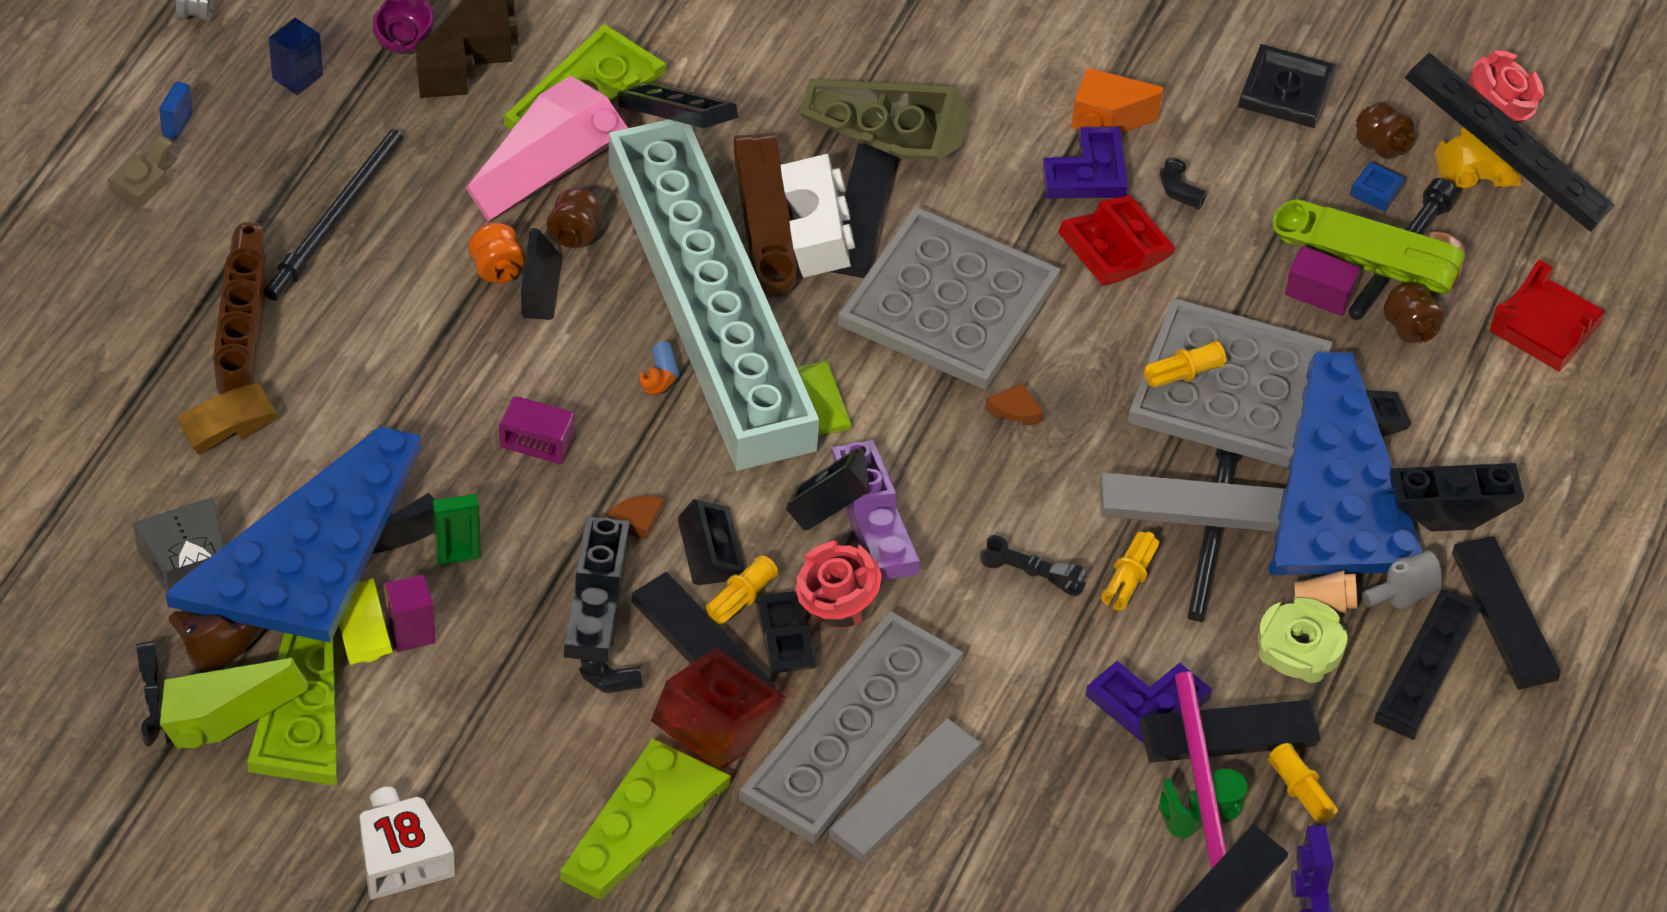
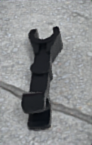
(1064, 576)
(148, 669)

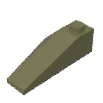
(893, 117)

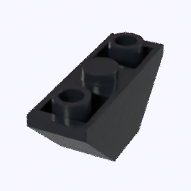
(1456, 495)

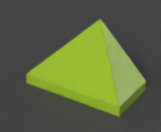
(825, 397)

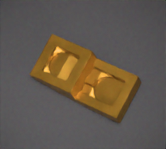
(237, 411)

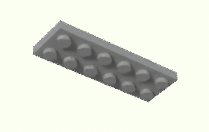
(850, 727)

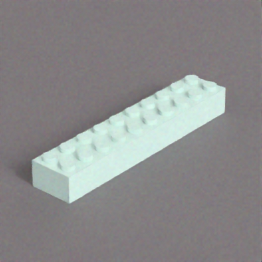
(713, 294)

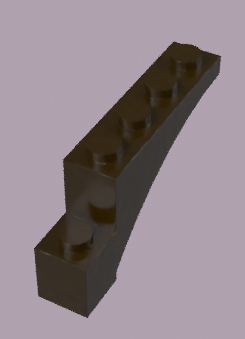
(470, 36)

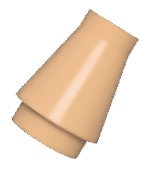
(1333, 589)

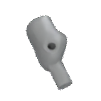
(1407, 582)

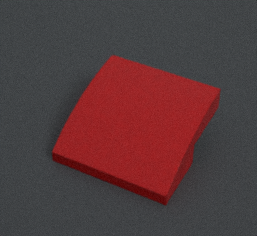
(1116, 240)

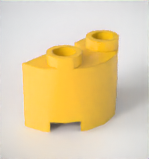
(1468, 160)

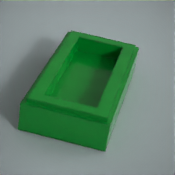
(457, 529)

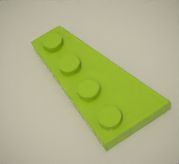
(602, 62)

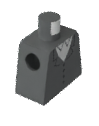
(178, 540)

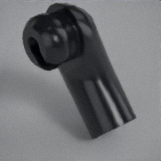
(1176, 185)
(610, 680)

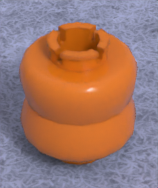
(496, 253)

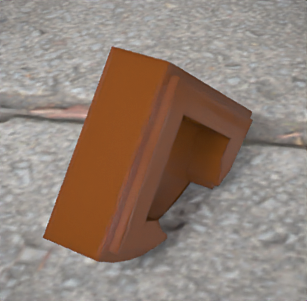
(1015, 405)
(640, 511)

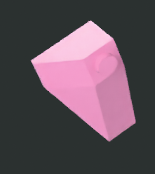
(550, 140)

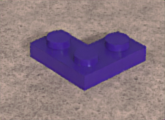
(1095, 174)
(1129, 698)
(1313, 871)

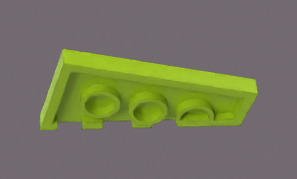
(301, 734)
(641, 814)

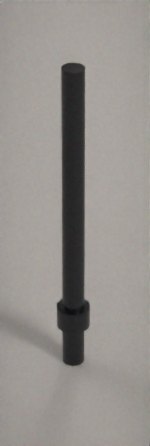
(295, 263)
(1210, 544)

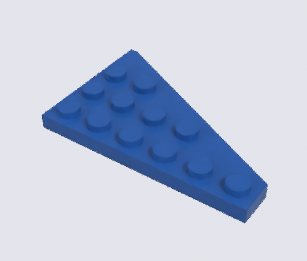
(1339, 485)
(309, 551)

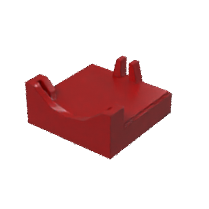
(1546, 319)

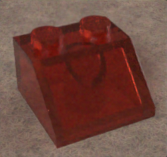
(716, 708)

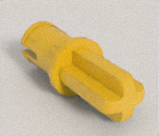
(1185, 365)
(1130, 570)
(742, 589)
(1302, 783)

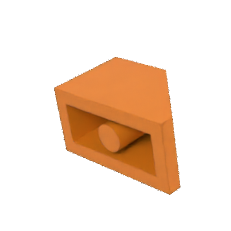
(1115, 102)

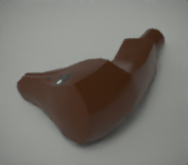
(212, 639)

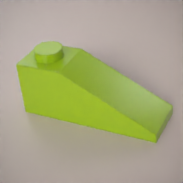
(221, 702)

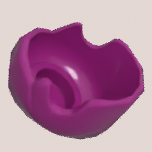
(402, 24)

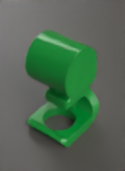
(1230, 796)

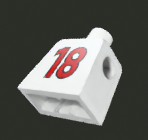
(402, 845)

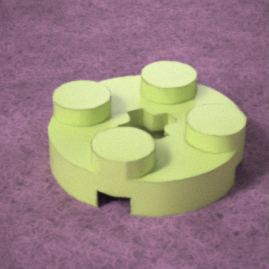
(1298, 659)

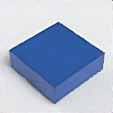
(175, 110)
(1377, 186)

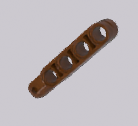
(765, 212)
(240, 310)

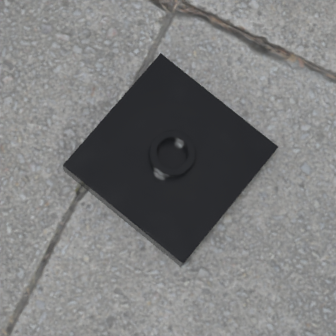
(1287, 86)

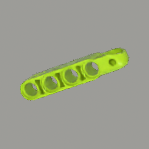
(1370, 244)

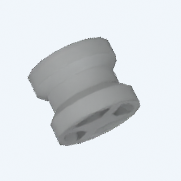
(199, 8)

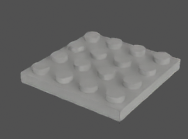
(949, 297)
(1240, 407)

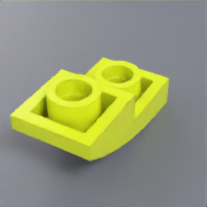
(364, 625)

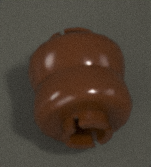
(1385, 130)
(575, 218)
(1413, 312)

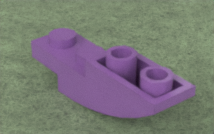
(877, 520)

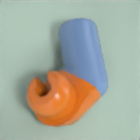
(664, 373)

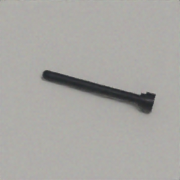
(1437, 199)

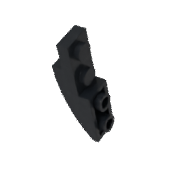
(597, 589)

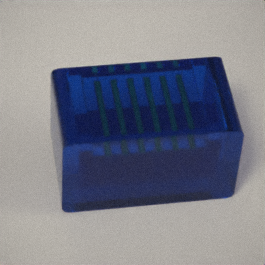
(295, 56)

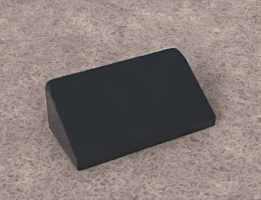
(540, 278)
(829, 490)
(710, 542)

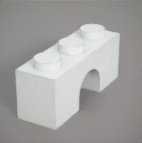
(818, 215)

